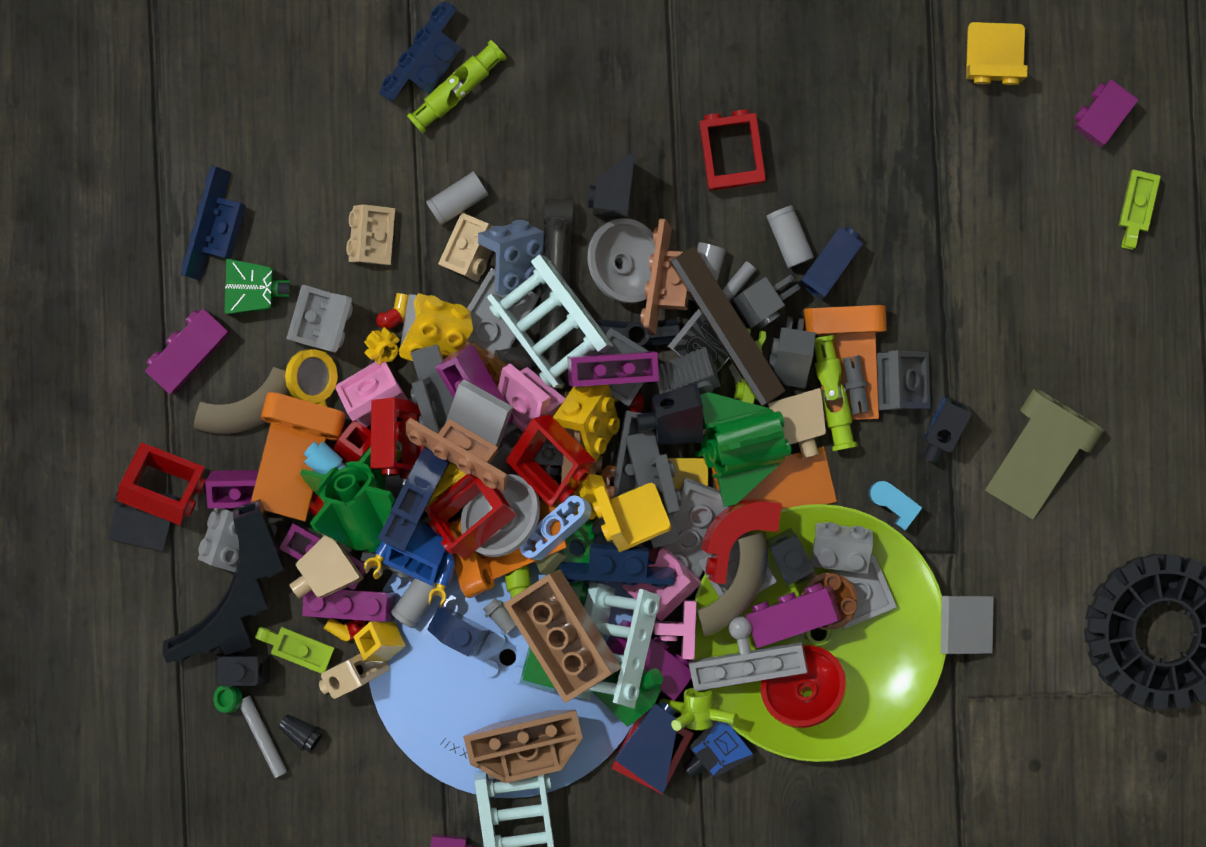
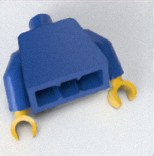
(422, 559)

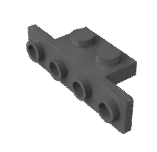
(430, 391)
(656, 469)

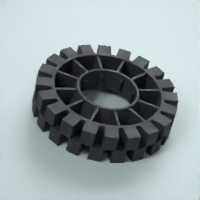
(1113, 631)

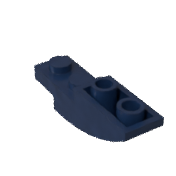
(413, 500)

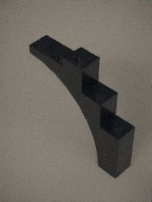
(246, 595)

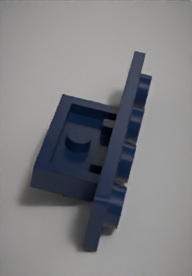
(426, 57)
(215, 225)
(611, 566)

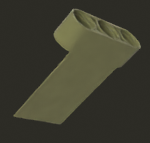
(1042, 452)

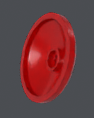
(825, 679)

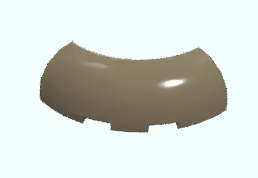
(241, 414)
(742, 590)

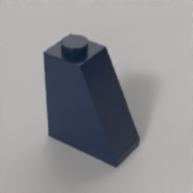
(831, 262)
(458, 631)
(651, 747)

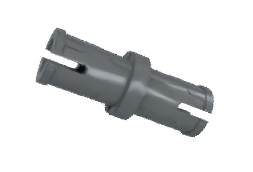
(856, 384)

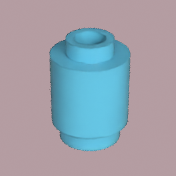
(322, 458)

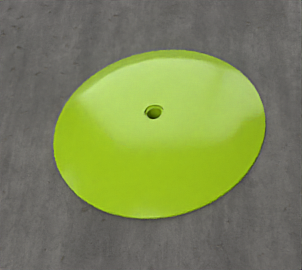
(887, 659)

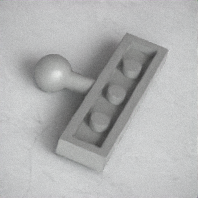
(747, 664)

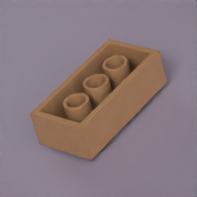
(562, 635)

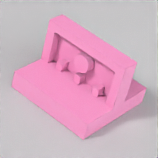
(366, 385)
(527, 395)
(671, 595)
(670, 630)

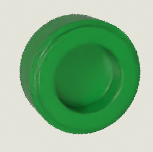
(227, 699)

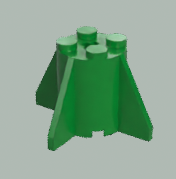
(740, 444)
(353, 503)

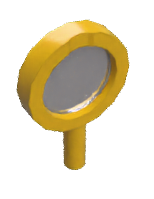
(311, 376)

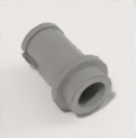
(499, 615)

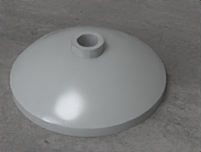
(629, 245)
(513, 535)

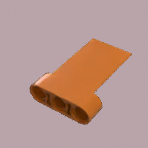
(854, 336)
(291, 432)
(796, 482)
(478, 571)

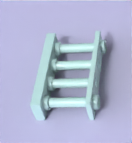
(560, 295)
(598, 606)
(491, 816)

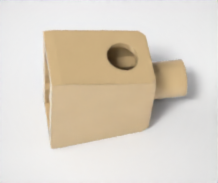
(802, 419)
(325, 570)
(345, 677)

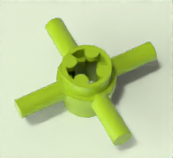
(698, 711)

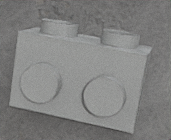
(842, 547)

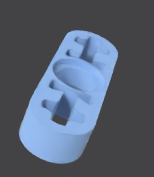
(568, 526)

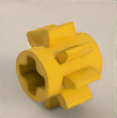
(382, 346)

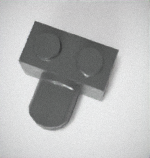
(761, 303)
(792, 354)

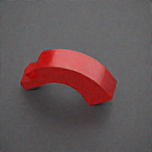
(350, 447)
(730, 525)

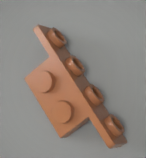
(664, 287)
(461, 447)

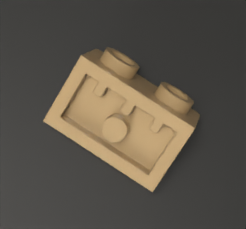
(371, 234)
(463, 251)

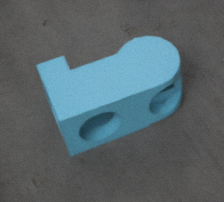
(887, 495)

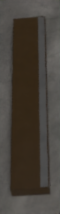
(727, 326)

